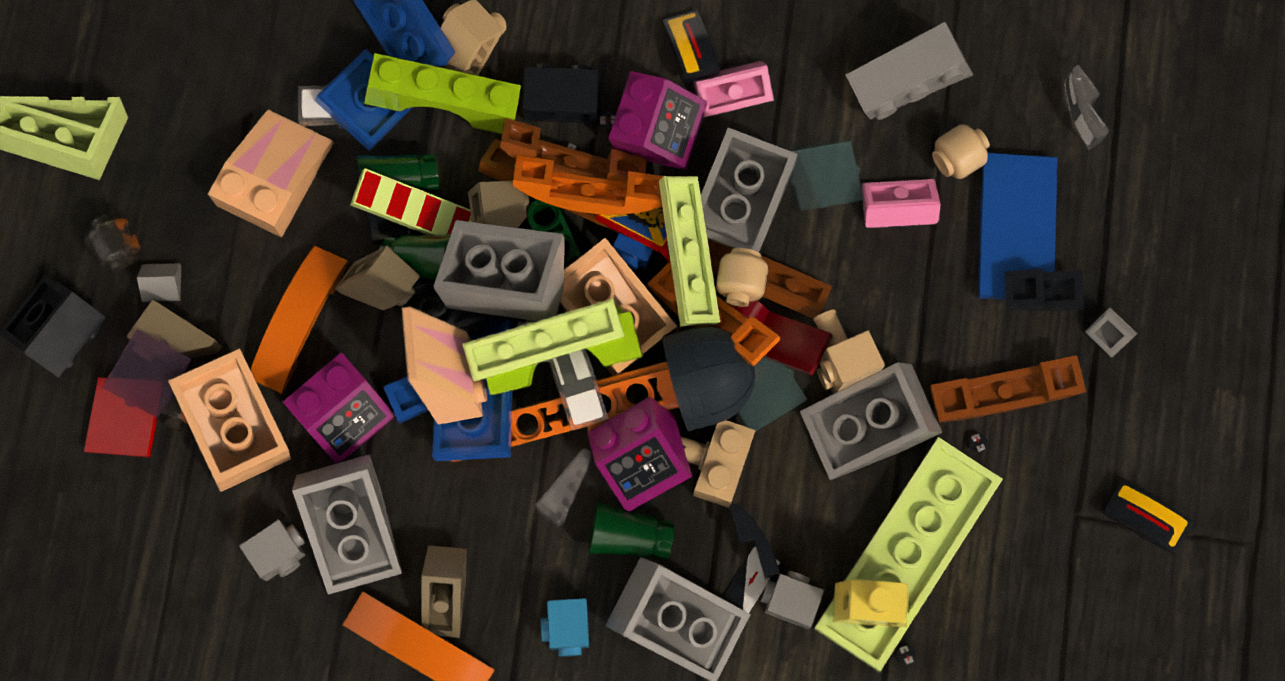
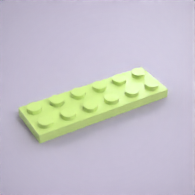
(915, 544)

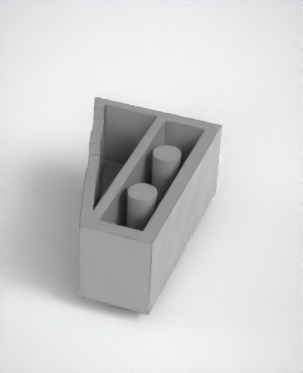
(909, 72)

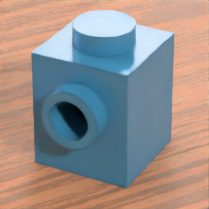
(566, 626)

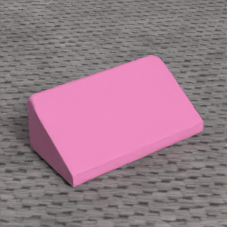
(735, 88)
(900, 203)

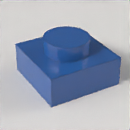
(633, 252)
(404, 400)

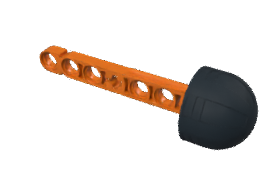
(699, 377)

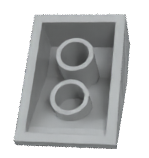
(744, 190)
(871, 420)
(347, 524)
(677, 619)

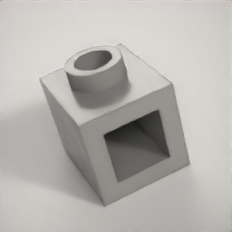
(275, 550)
(792, 599)

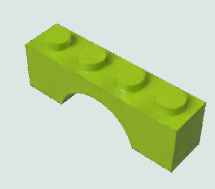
(409, 84)
(608, 353)

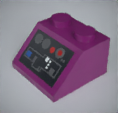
(657, 121)
(339, 408)
(640, 453)

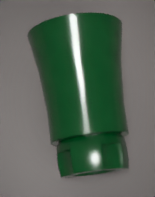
(408, 169)
(420, 252)
(629, 533)

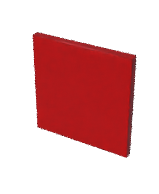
(118, 428)

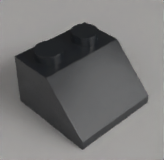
(52, 325)

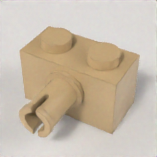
(471, 35)
(846, 359)
(719, 461)

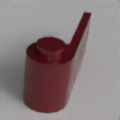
(799, 343)

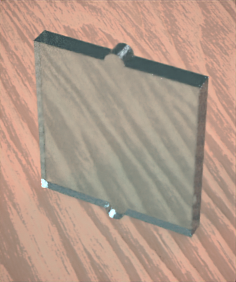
(826, 176)
(772, 395)

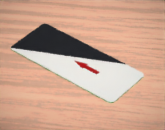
(747, 584)

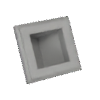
(160, 282)
(1111, 332)

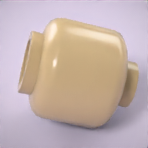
(961, 151)
(742, 276)

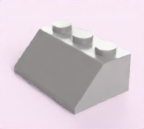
(502, 271)

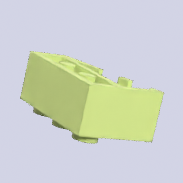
(62, 133)

